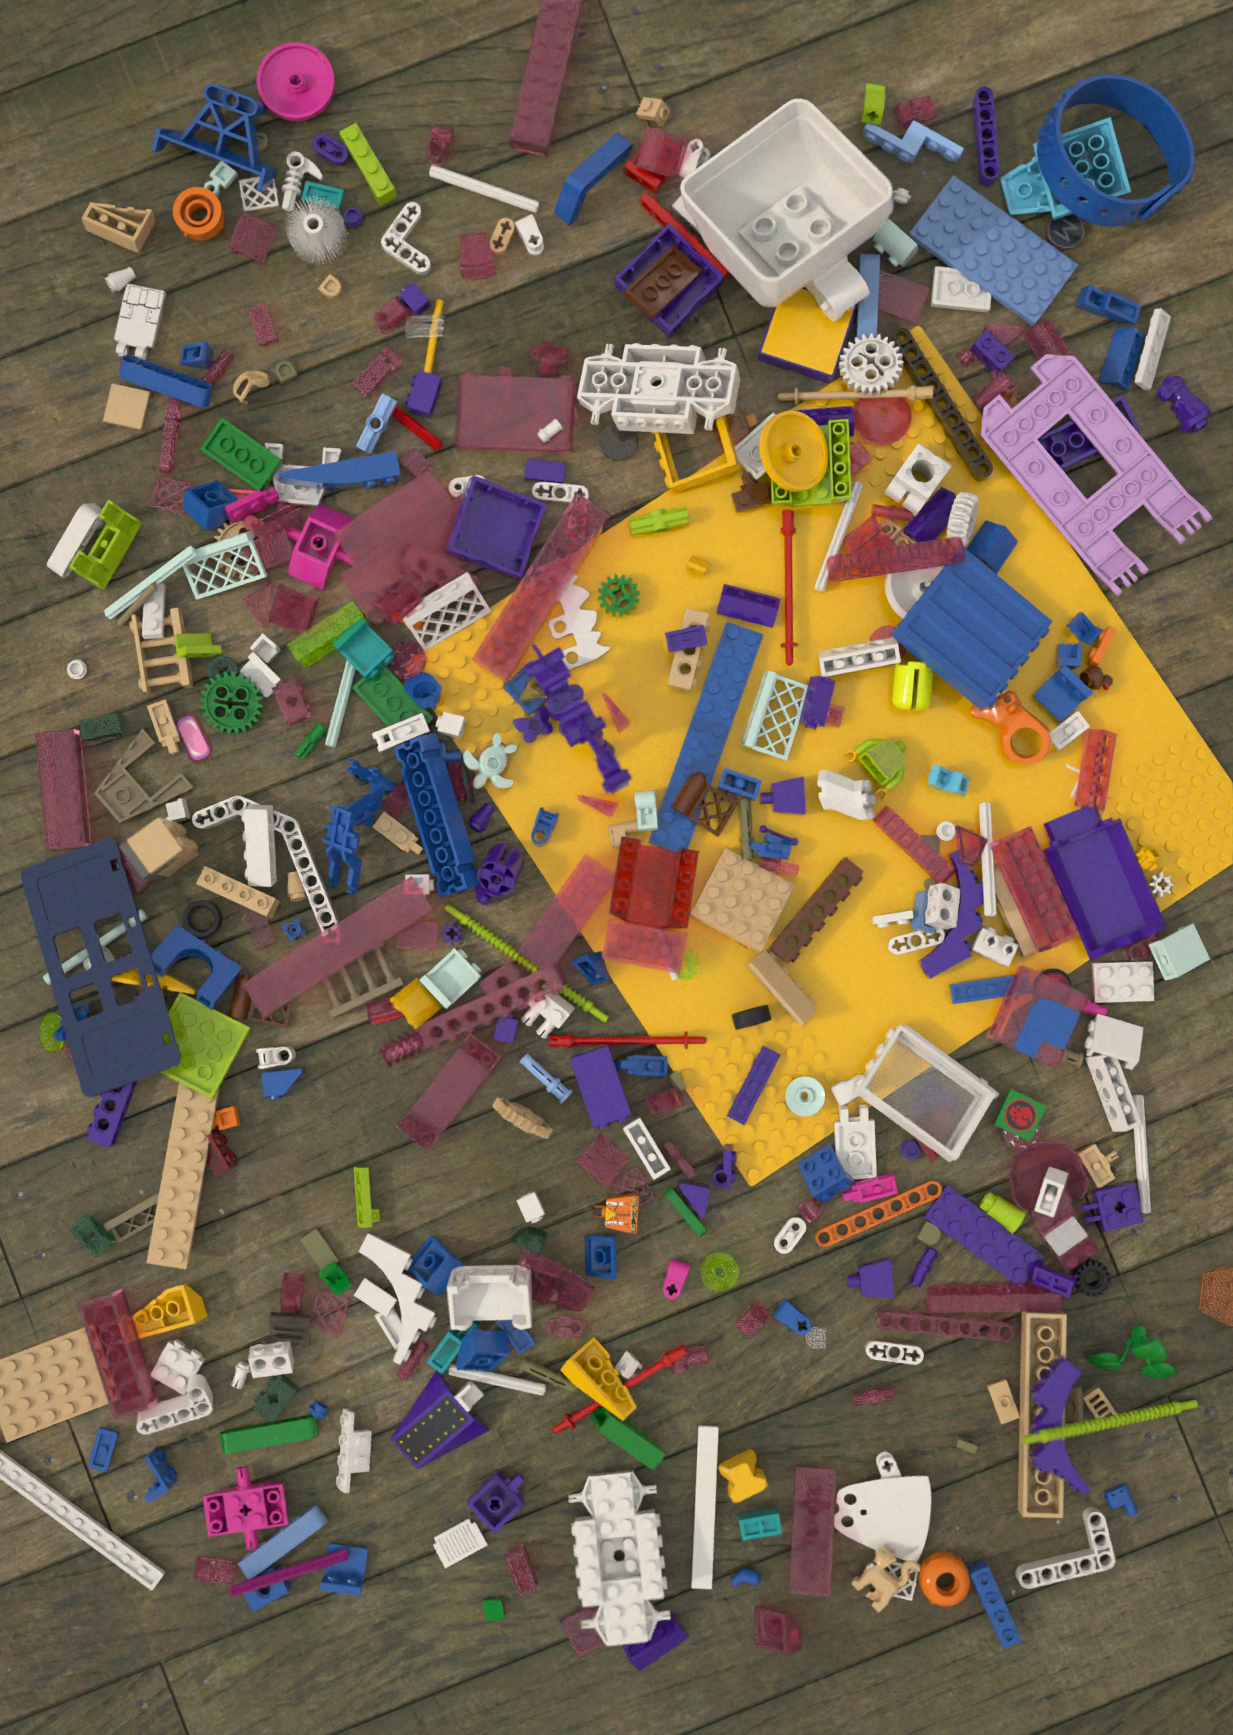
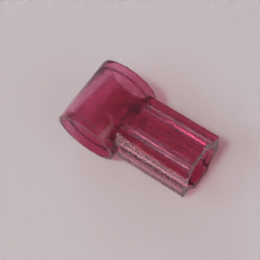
(696, 1357)

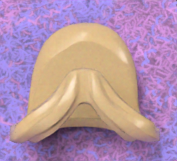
(254, 378)

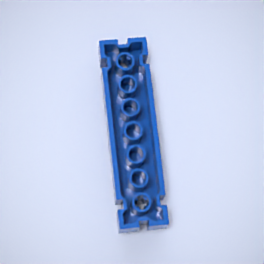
(437, 814)

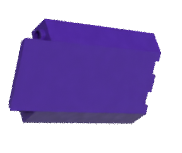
(1101, 881)

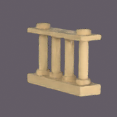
(184, 676)

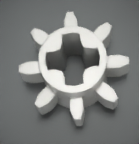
(1165, 880)

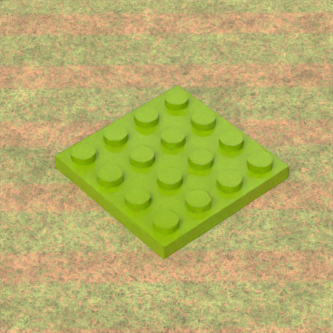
(206, 1044)

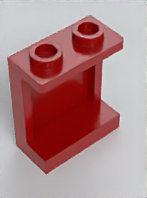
(647, 179)

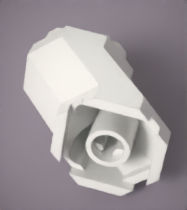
(846, 795)

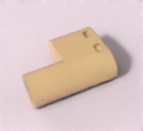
(621, 829)

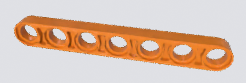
(885, 1205)

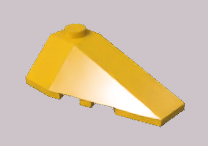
(168, 981)
(595, 1375)

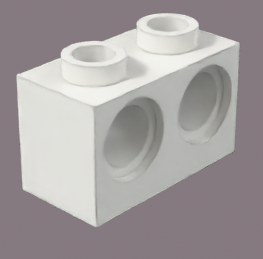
(942, 906)
(271, 1359)

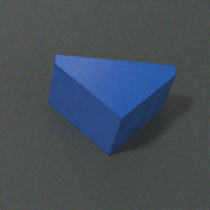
(197, 355)
(592, 967)

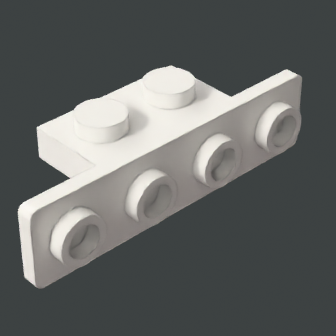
(354, 1450)

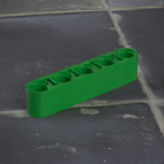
(269, 1434)

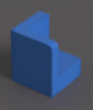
(1069, 655)

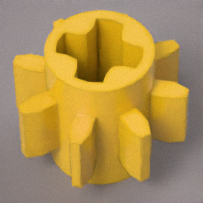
(1148, 858)

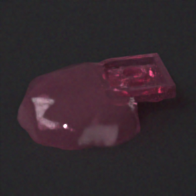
(1028, 1175)

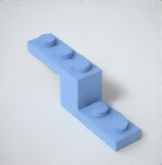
(912, 142)

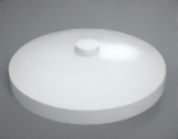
(906, 587)

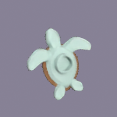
(491, 763)

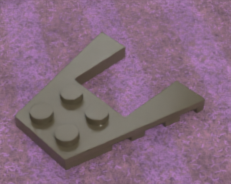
(125, 796)

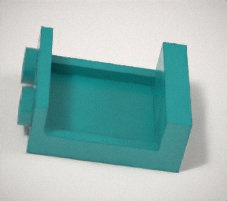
(364, 649)

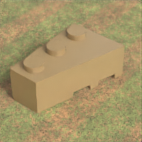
(119, 225)

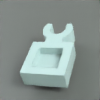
(222, 177)

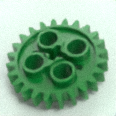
(232, 685)

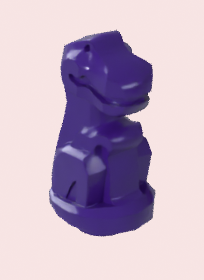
(1188, 408)

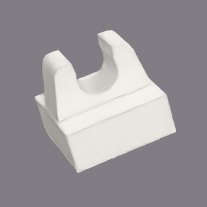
(628, 1365)

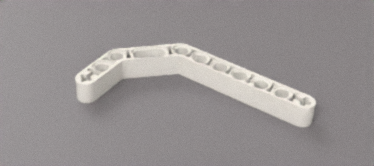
(290, 838)

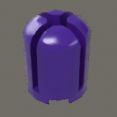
(495, 866)

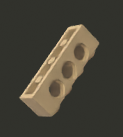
(686, 681)
(238, 892)

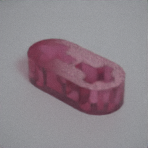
(565, 1321)

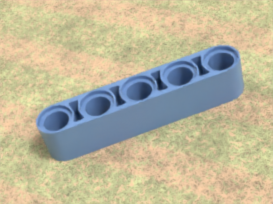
(868, 309)
(282, 1541)

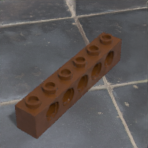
(844, 868)

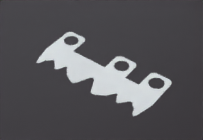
(580, 624)

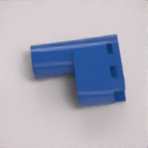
(450, 756)
(1119, 1496)

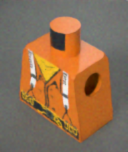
(620, 1212)

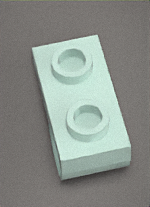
(646, 810)

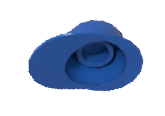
(423, 690)

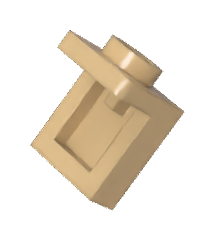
(653, 110)

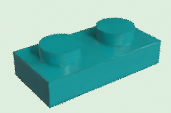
(321, 191)

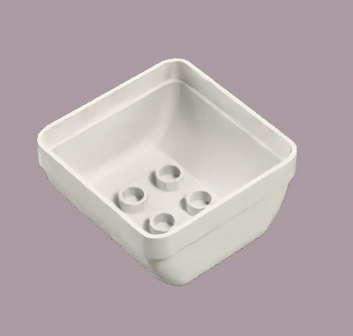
(790, 208)

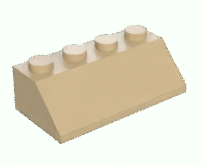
(781, 987)

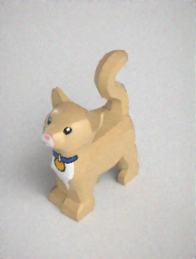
(881, 1579)

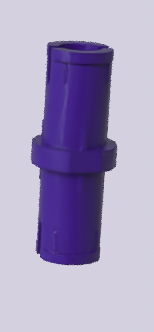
(923, 1266)

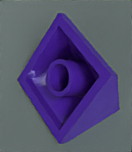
(697, 1194)

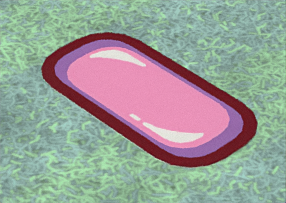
(193, 738)

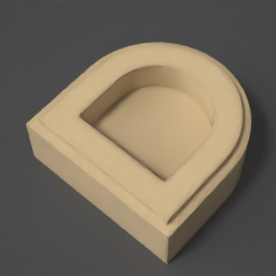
(330, 287)

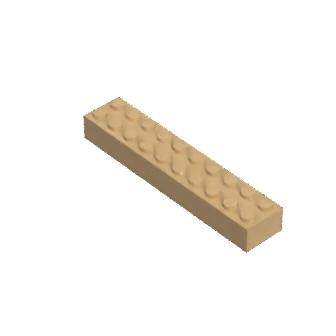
(1041, 1346)

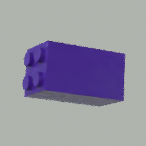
(600, 1087)

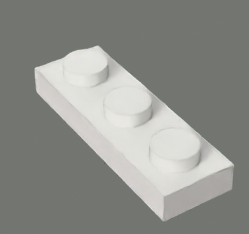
(154, 614)

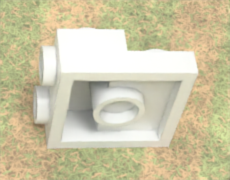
(177, 1365)

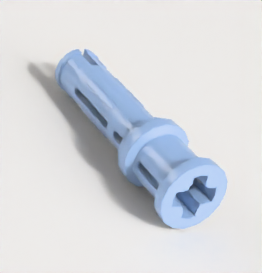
(554, 1087)

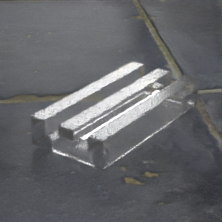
(425, 333)

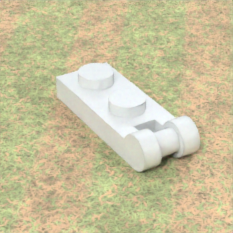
(401, 732)

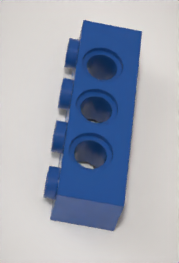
(994, 1604)

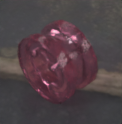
(965, 357)

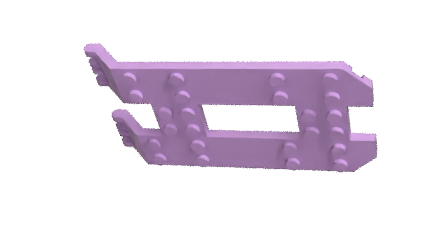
(1139, 477)

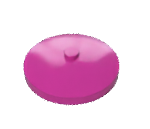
(296, 81)

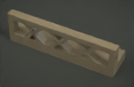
(131, 1213)

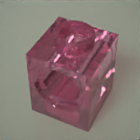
(415, 463)

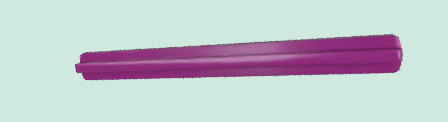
(289, 1572)

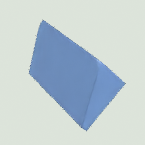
(919, 910)

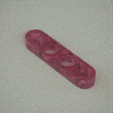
(169, 435)

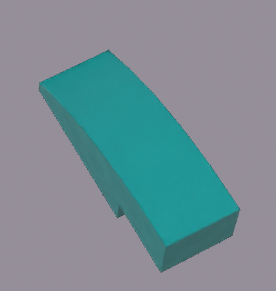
(448, 1348)

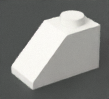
(451, 725)
(1051, 1191)

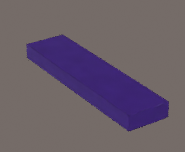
(753, 1085)

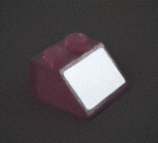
(1069, 1242)

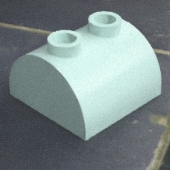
(895, 243)

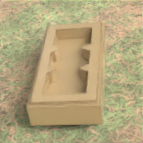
(1003, 1401)

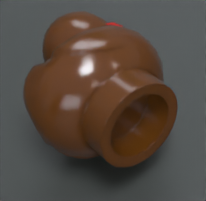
(1094, 678)

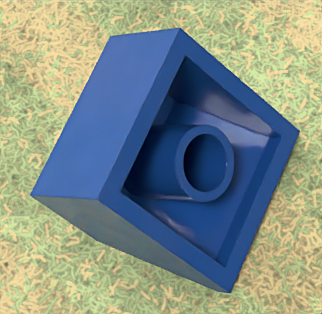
(207, 504)
(434, 1265)
(482, 1350)

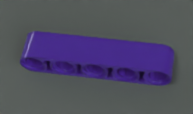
(986, 127)

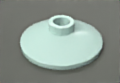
(814, 1100)

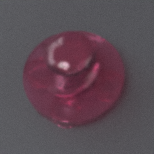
(548, 358)

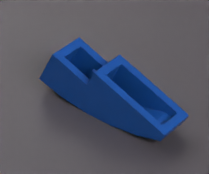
(1108, 305)

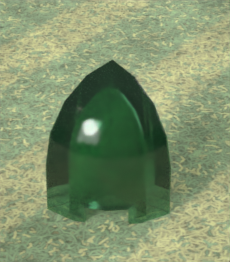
(530, 1238)

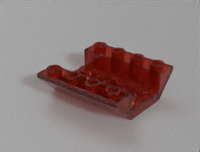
(653, 885)

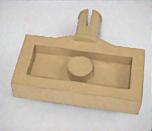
(1098, 1164)

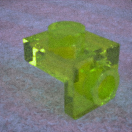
(691, 961)

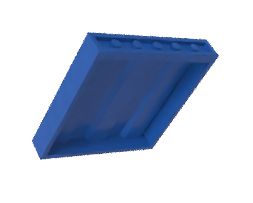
(972, 630)

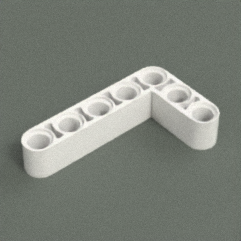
(1093, 1554)

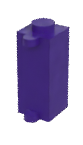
(817, 702)

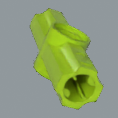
(659, 521)

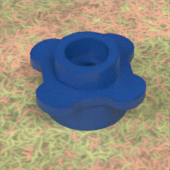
(288, 928)
(318, 1409)

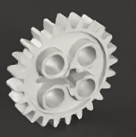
(883, 353)

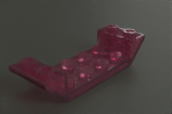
(449, 1092)

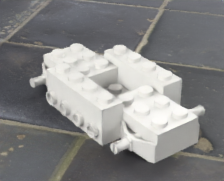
(686, 387)
(622, 1586)

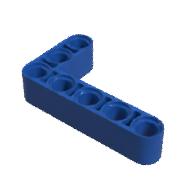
(588, 175)

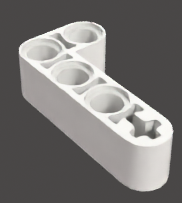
(75, 538)
(178, 1410)

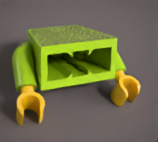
(883, 761)

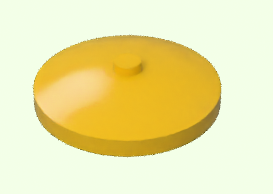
(793, 451)

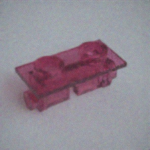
(455, 774)

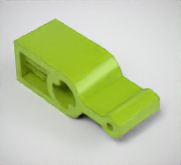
(873, 104)

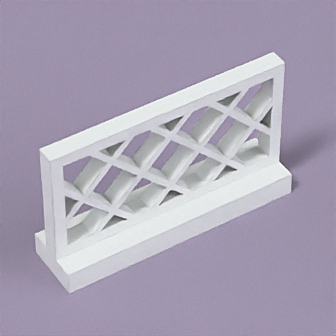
(439, 601)

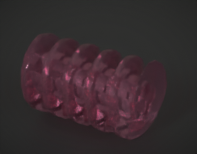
(401, 1049)

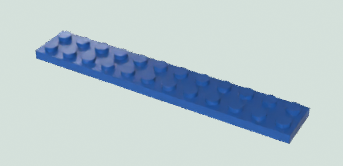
(708, 729)

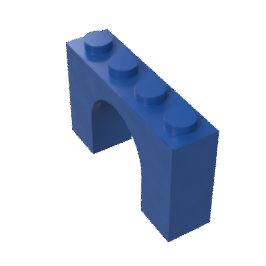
(183, 944)

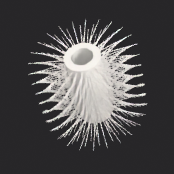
(316, 230)

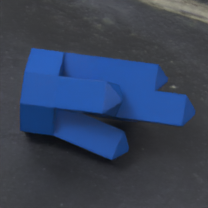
(776, 849)

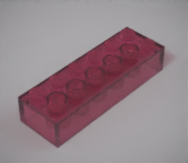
(63, 790)
(1034, 889)
(568, 913)
(118, 1353)

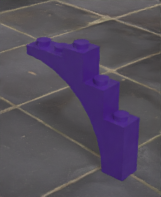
(954, 948)
(1053, 1392)

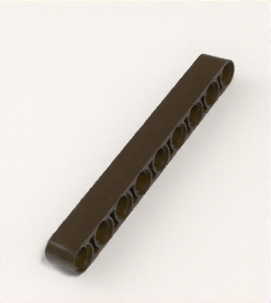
(942, 414)

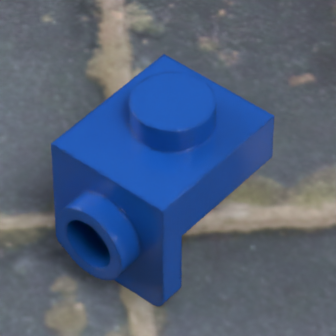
(1083, 629)

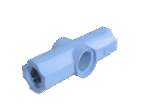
(382, 411)

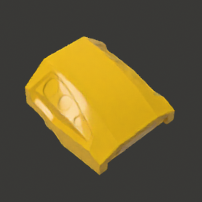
(416, 1003)

